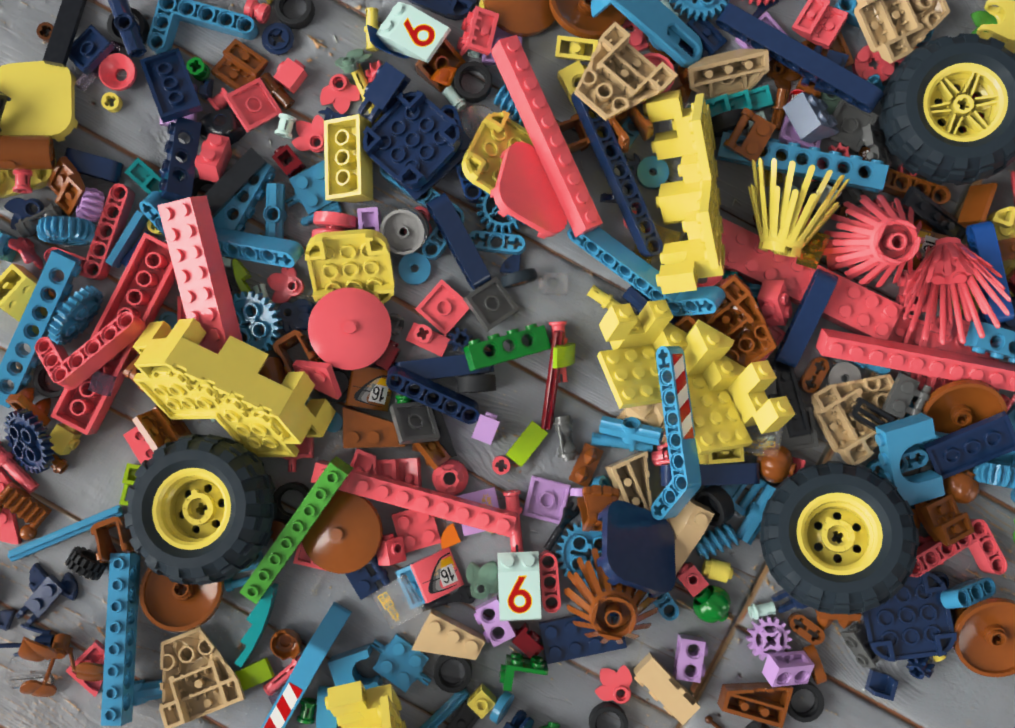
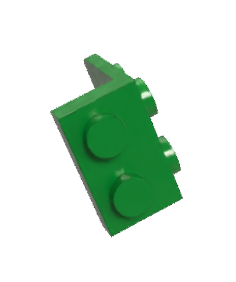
(517, 662)

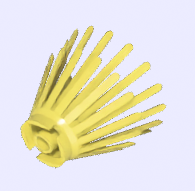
(779, 229)

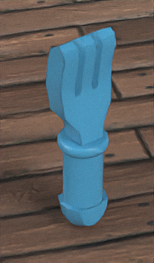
(332, 207)

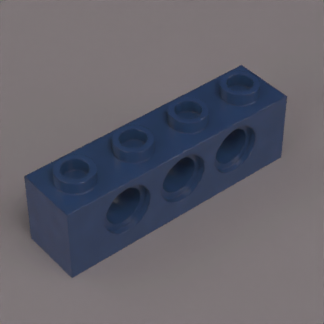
(189, 132)

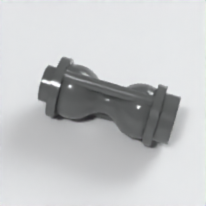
(28, 226)
(564, 427)

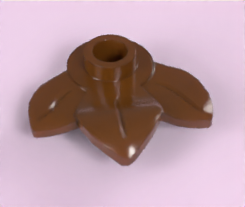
(783, 76)

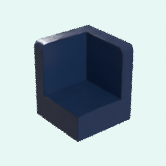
(881, 684)

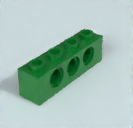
(478, 359)

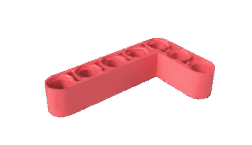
(100, 239)
(91, 356)
(980, 543)

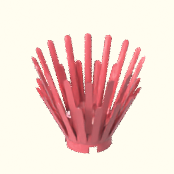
(875, 240)
(950, 268)

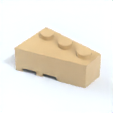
(632, 479)
(448, 637)
(666, 689)

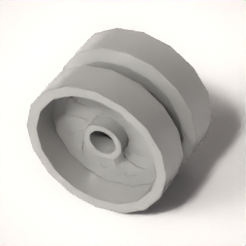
(415, 224)

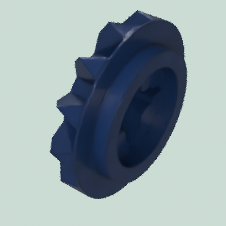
(276, 30)

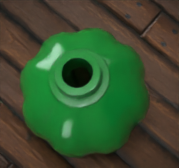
(712, 604)

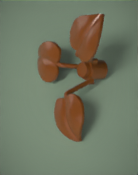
(37, 652)

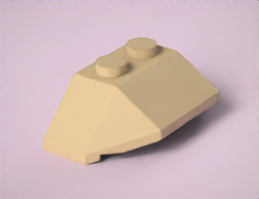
(728, 72)

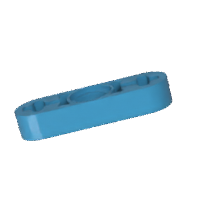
(512, 238)
(913, 464)

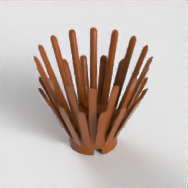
(605, 599)

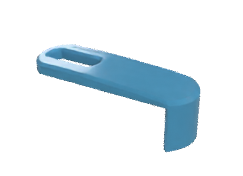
(654, 20)

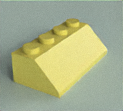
(346, 162)

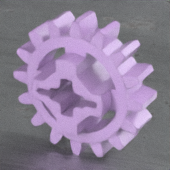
(775, 632)

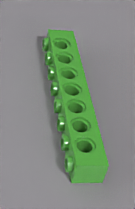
(296, 529)

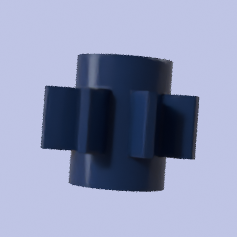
(461, 334)
(920, 667)

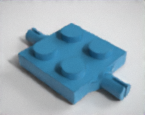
(309, 188)
(400, 663)

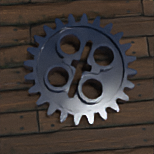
(29, 440)

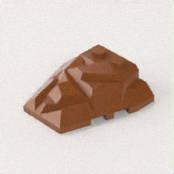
(738, 319)

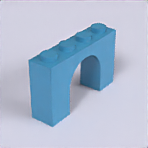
(893, 441)

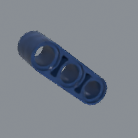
(95, 165)

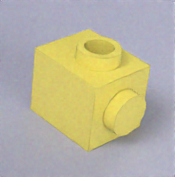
(64, 439)

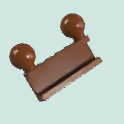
(25, 507)

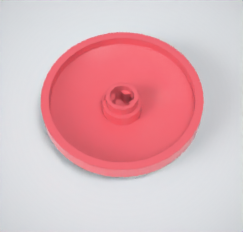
(349, 328)

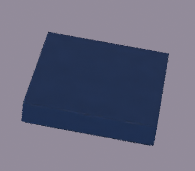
(90, 50)

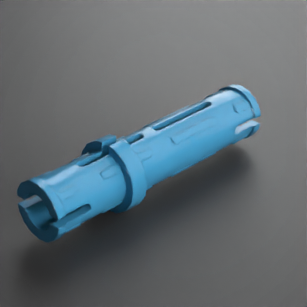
(616, 442)

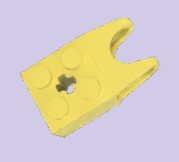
(1005, 27)

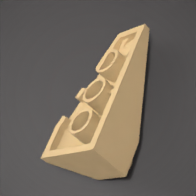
(688, 529)

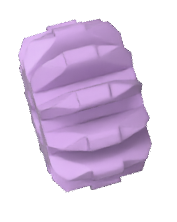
(90, 205)

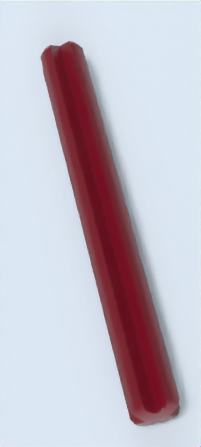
(551, 385)

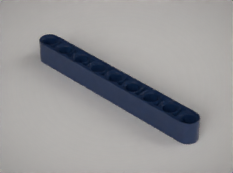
(800, 58)
(618, 182)

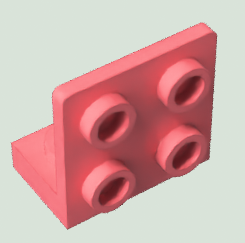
(478, 31)

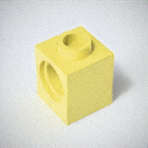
(482, 701)

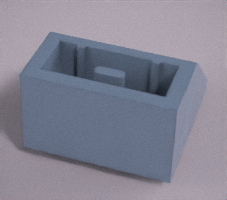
(810, 118)

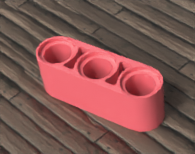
(553, 590)

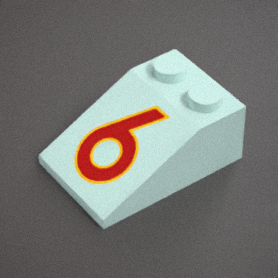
(412, 32)
(519, 586)

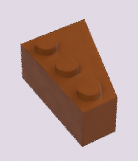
(367, 430)
(756, 701)

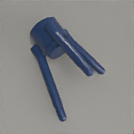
(45, 638)

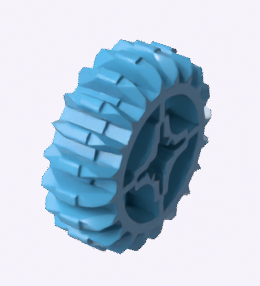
(488, 216)
(66, 230)
(995, 474)

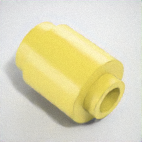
(717, 570)

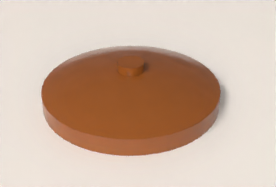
(522, 17)
(577, 18)
(962, 404)
(345, 534)
(177, 605)
(987, 637)

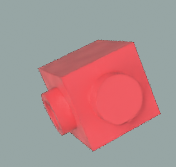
(290, 74)
(391, 550)
(691, 579)

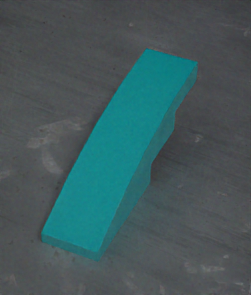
(752, 99)
(144, 176)
(259, 619)

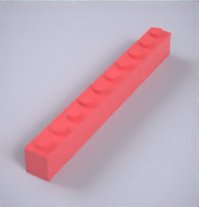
(546, 135)
(915, 358)
(425, 500)

